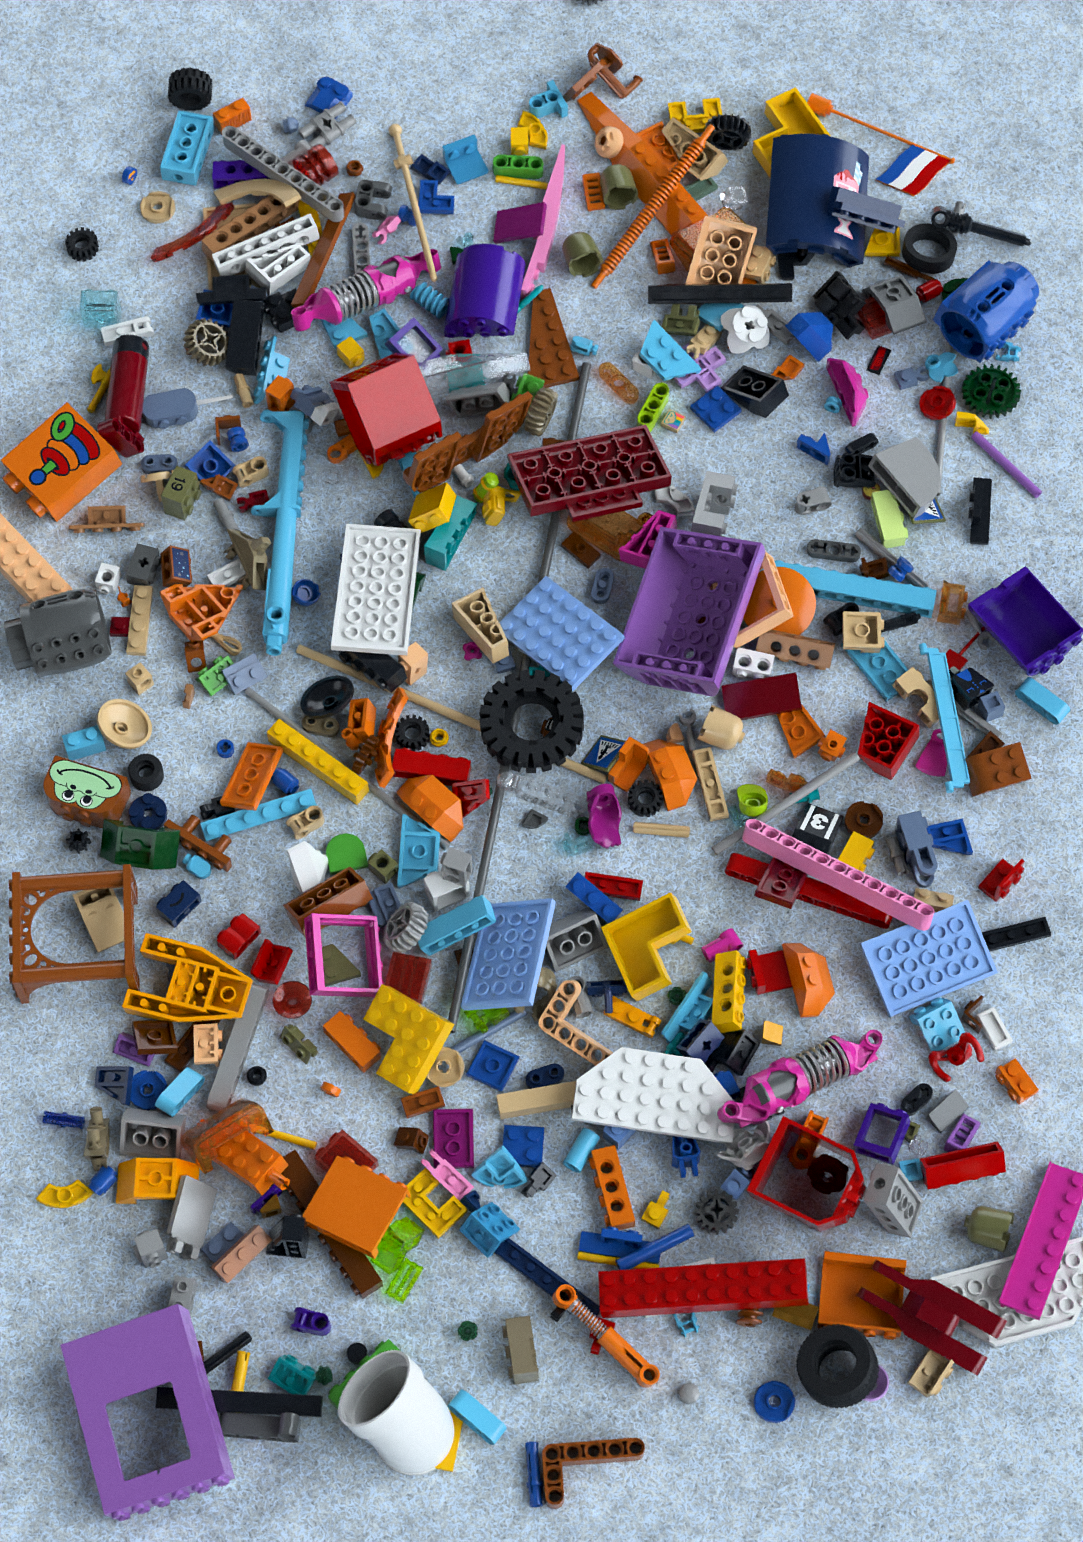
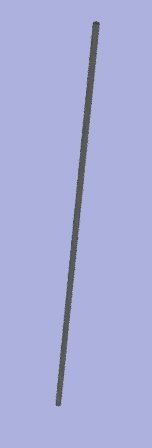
(525, 663)

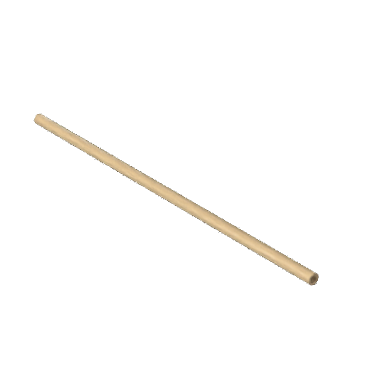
(433, 706)

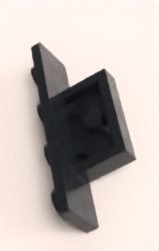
(980, 511)

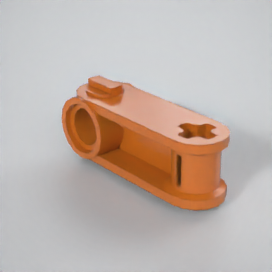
(805, 1146)

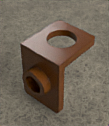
(969, 1008)

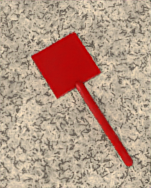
(955, 659)

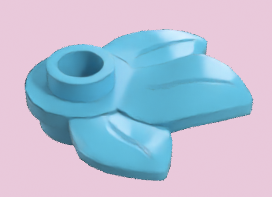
(941, 366)

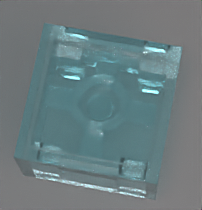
(100, 308)

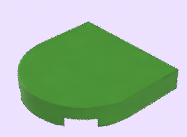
(345, 851)

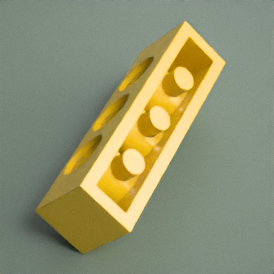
(728, 991)

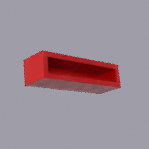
(416, 764)
(963, 1165)

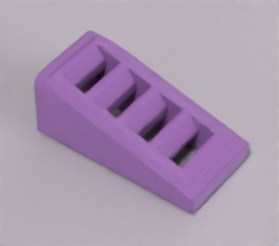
(954, 1144)

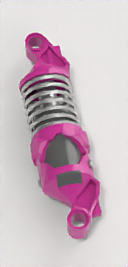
(368, 288)
(795, 1078)

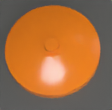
(799, 594)

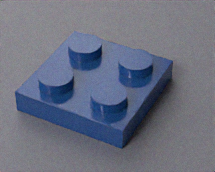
(715, 408)
(524, 1144)

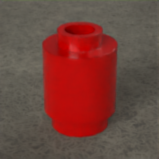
(929, 290)

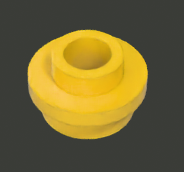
(439, 732)

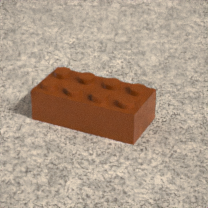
(334, 896)

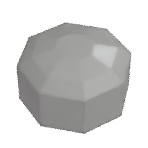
(689, 1393)

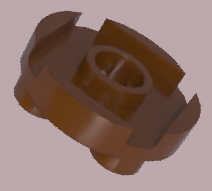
(864, 810)
(832, 1165)

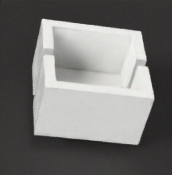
(443, 892)

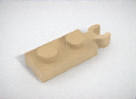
(703, 340)

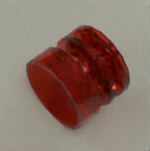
(317, 164)

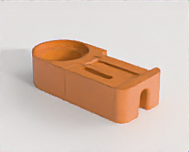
(344, 446)

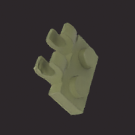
(682, 325)

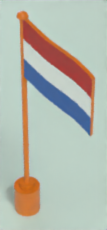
(911, 169)

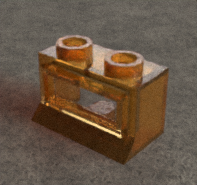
(951, 603)

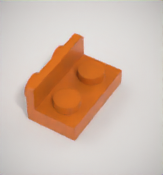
(1016, 1080)

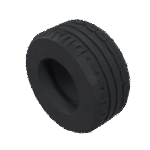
(820, 1345)

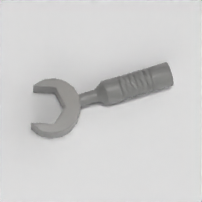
(983, 635)
(690, 734)

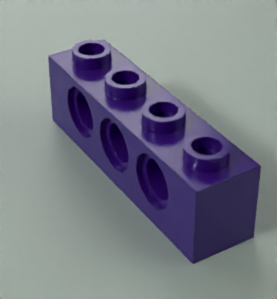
(240, 172)

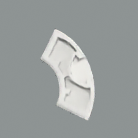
(676, 499)

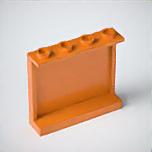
(355, 1205)
(840, 1283)

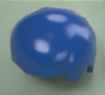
(305, 592)

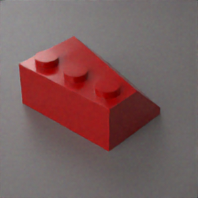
(886, 740)

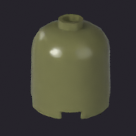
(618, 187)
(581, 254)
(989, 1227)

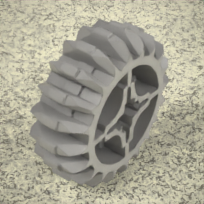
(405, 927)

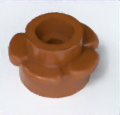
(354, 164)

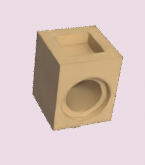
(139, 678)

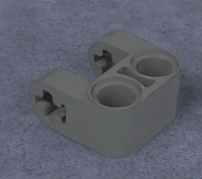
(374, 189)

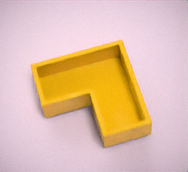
(788, 115)
(636, 940)
(417, 1036)

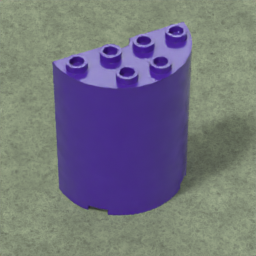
(484, 292)
(1027, 622)

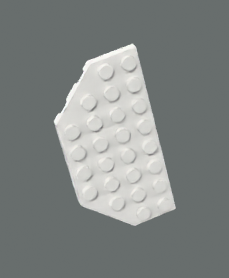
(654, 1096)
(986, 1282)

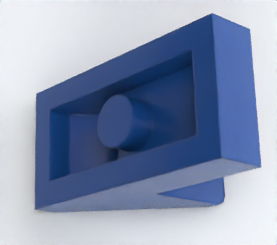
(818, 450)

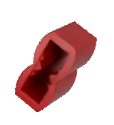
(238, 936)

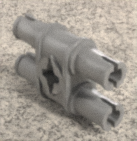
(327, 118)

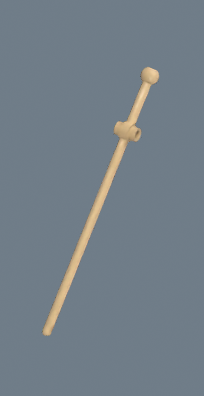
(403, 161)

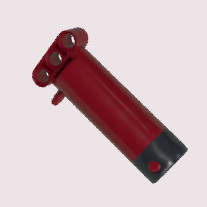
(126, 395)

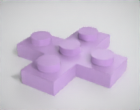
(707, 377)

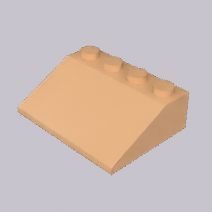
(721, 252)

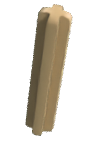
(661, 829)

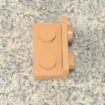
(207, 1044)

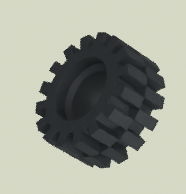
(82, 235)
(412, 723)
(641, 788)

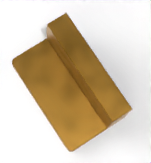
(798, 1315)

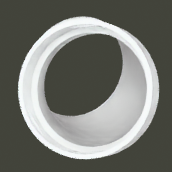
(398, 1413)

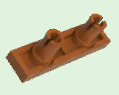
(204, 850)

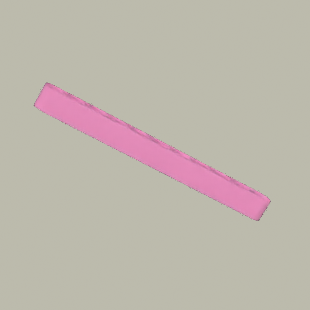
(838, 874)

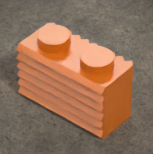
(233, 115)

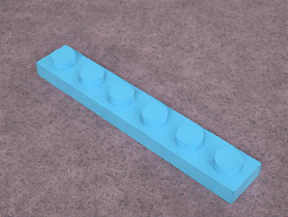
(265, 813)

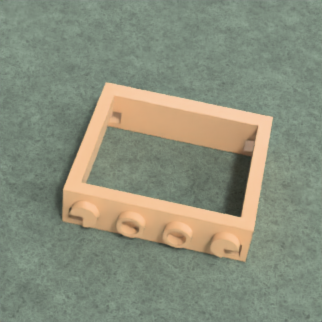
(775, 618)

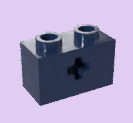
(700, 1040)

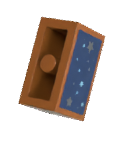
(176, 566)

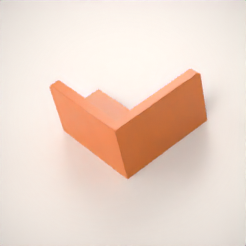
(631, 763)

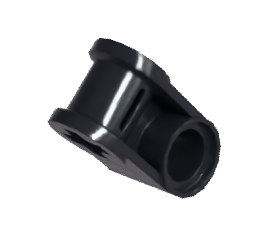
(834, 619)

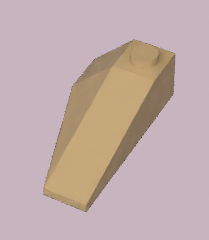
(708, 163)

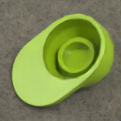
(752, 800)

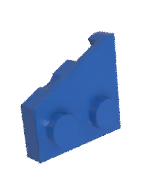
(951, 837)

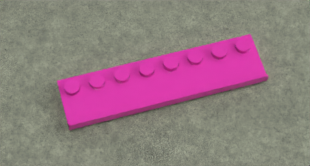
(1043, 1242)

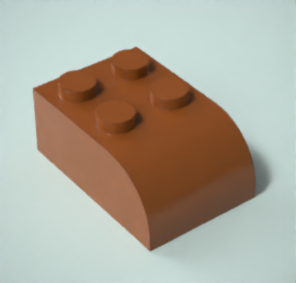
(997, 769)

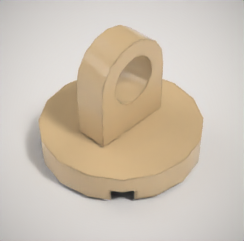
(158, 478)

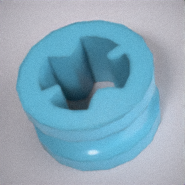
(833, 404)

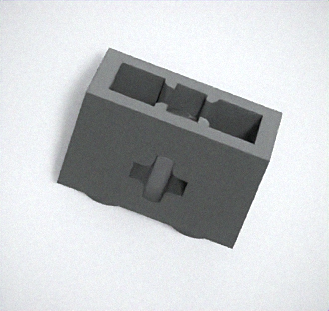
(143, 565)

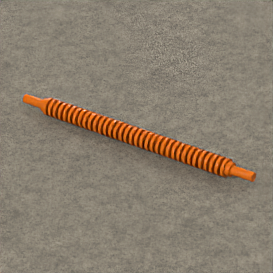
(653, 205)

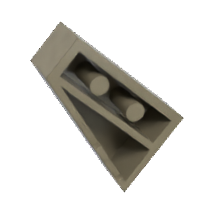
(520, 1350)

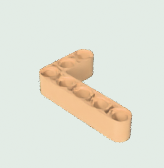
(559, 1024)

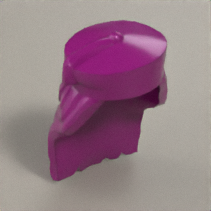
(604, 815)

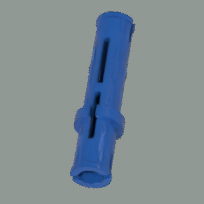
(534, 1480)

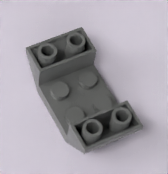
(898, 302)

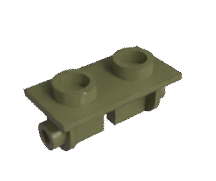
(292, 1038)

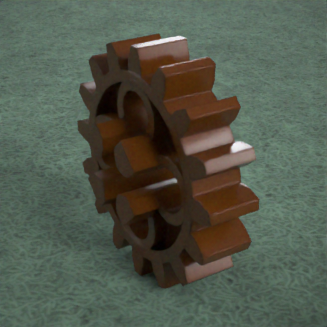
(365, 754)

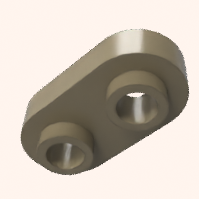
(319, 726)

